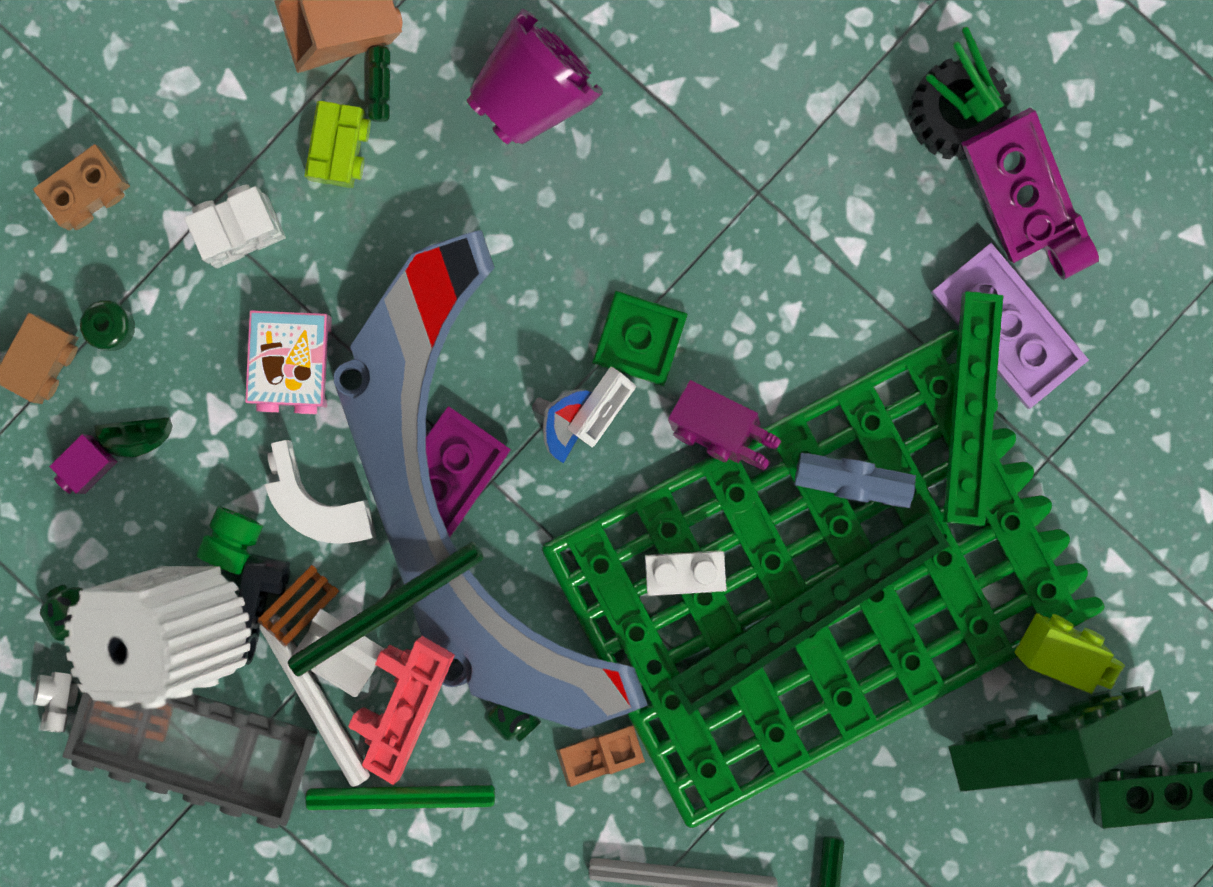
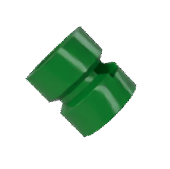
(229, 540)

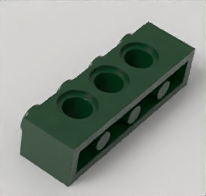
(1113, 811)

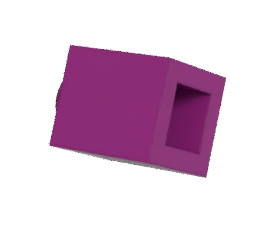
(82, 465)

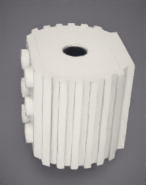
(157, 635)

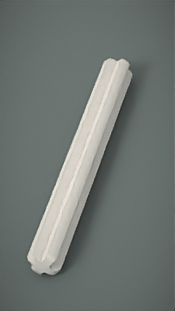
(320, 712)

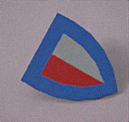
(556, 420)

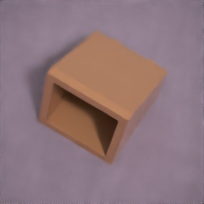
(336, 29)

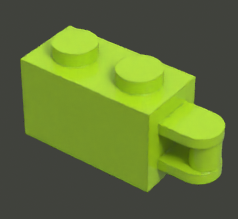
(1068, 654)

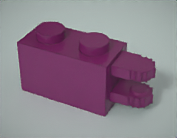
(719, 426)

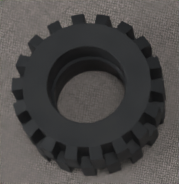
(931, 124)

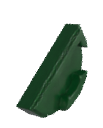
(133, 437)

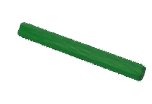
(400, 797)

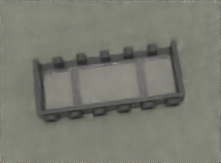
(198, 751)

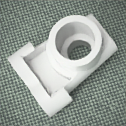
(56, 695)

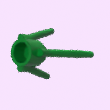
(984, 96)

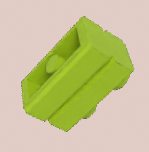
(336, 144)

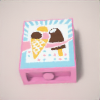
(287, 361)

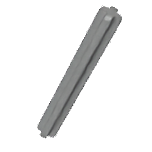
(671, 876)

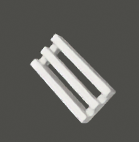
(601, 407)

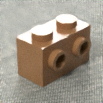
(82, 188)
(37, 359)

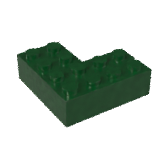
(1065, 745)

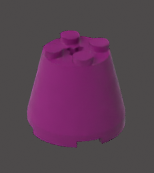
(530, 82)

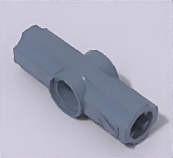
(855, 480)

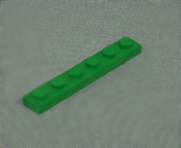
(973, 408)

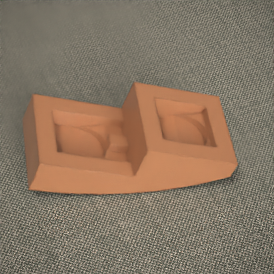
(600, 755)

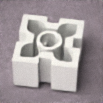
(235, 226)

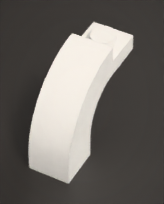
(304, 513)

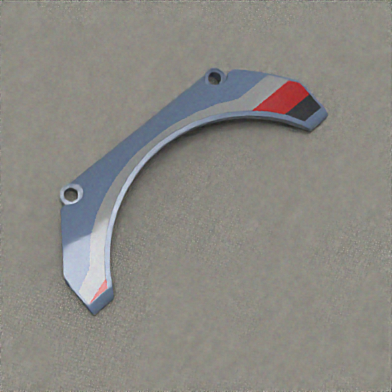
(388, 424)

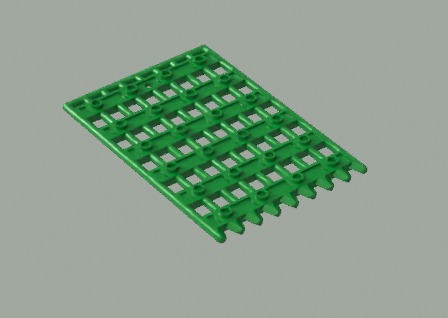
(1009, 521)

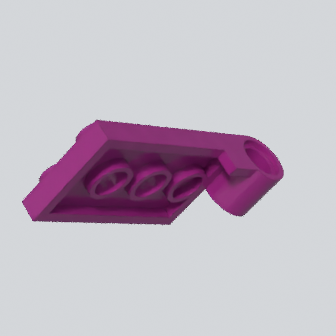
(1048, 216)

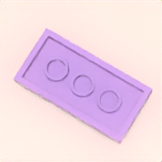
(1033, 345)

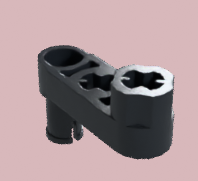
(259, 578)

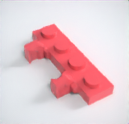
(396, 731)

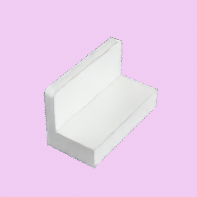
(350, 666)

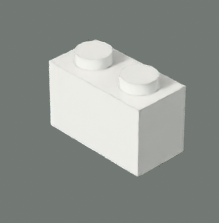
(685, 573)

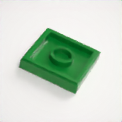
(640, 338)

